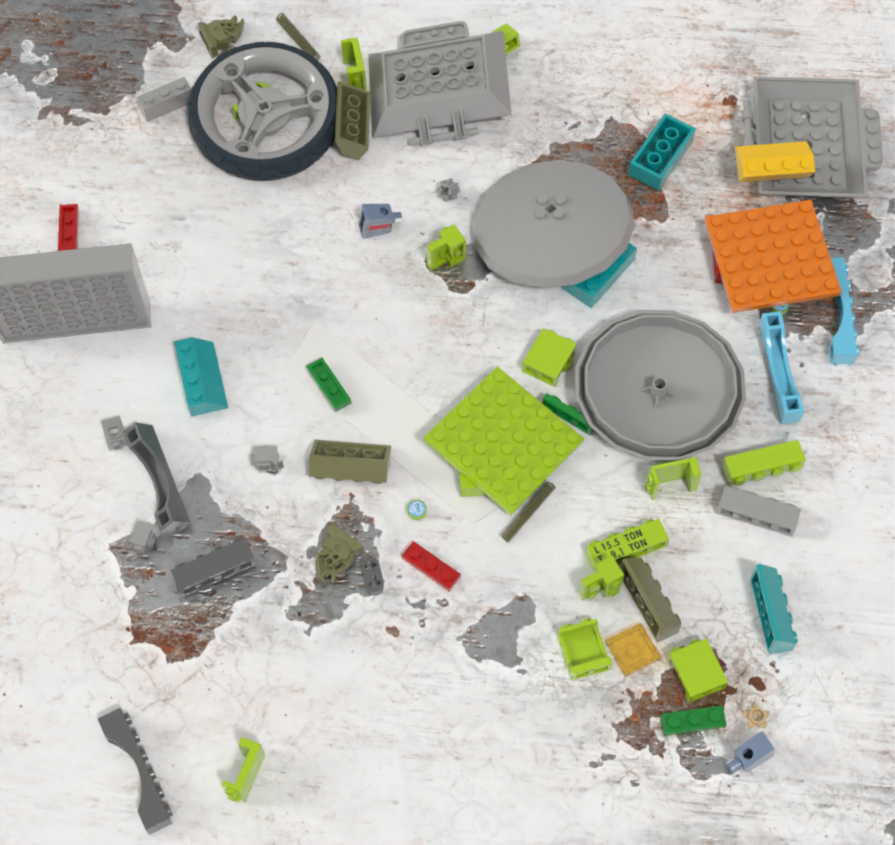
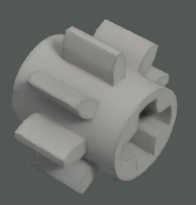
(449, 189)

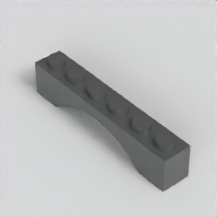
(145, 445)
(151, 807)

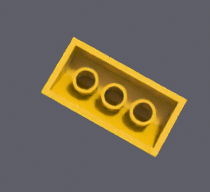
(774, 161)

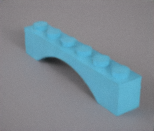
(843, 345)
(785, 391)

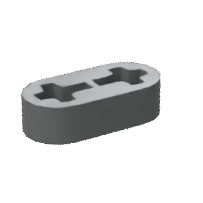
(376, 575)

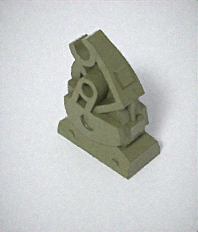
(220, 33)
(336, 553)

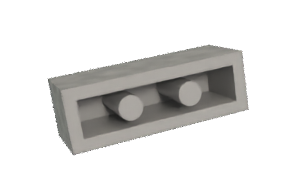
(165, 99)

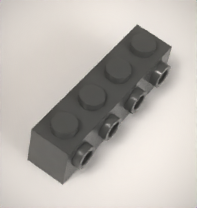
(213, 567)

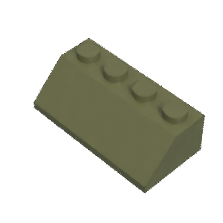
(352, 120)
(349, 461)
(649, 598)

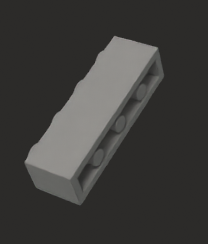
(758, 510)

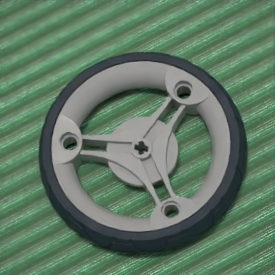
(263, 111)

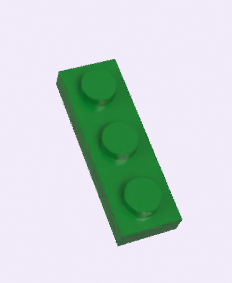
(328, 384)
(567, 413)
(693, 720)

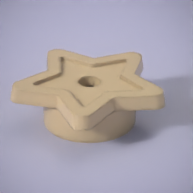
(756, 710)

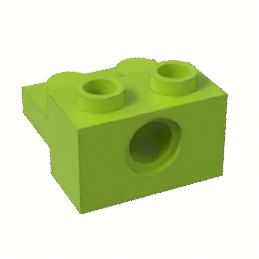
(449, 248)
(606, 580)

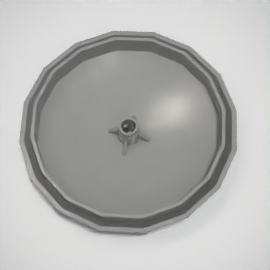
(553, 224)
(660, 385)

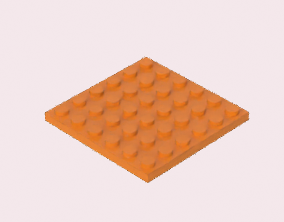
(772, 256)

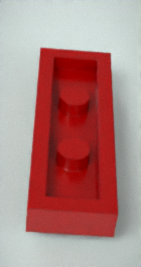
(68, 227)
(431, 566)

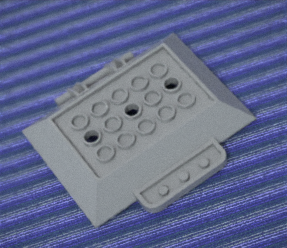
(441, 99)
(838, 130)

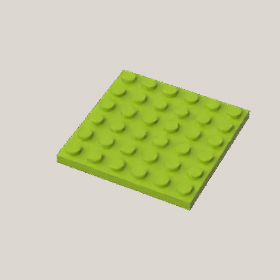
(503, 440)

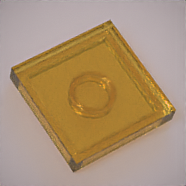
(632, 649)

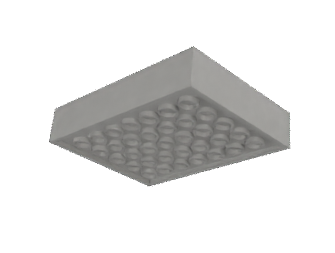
(72, 293)

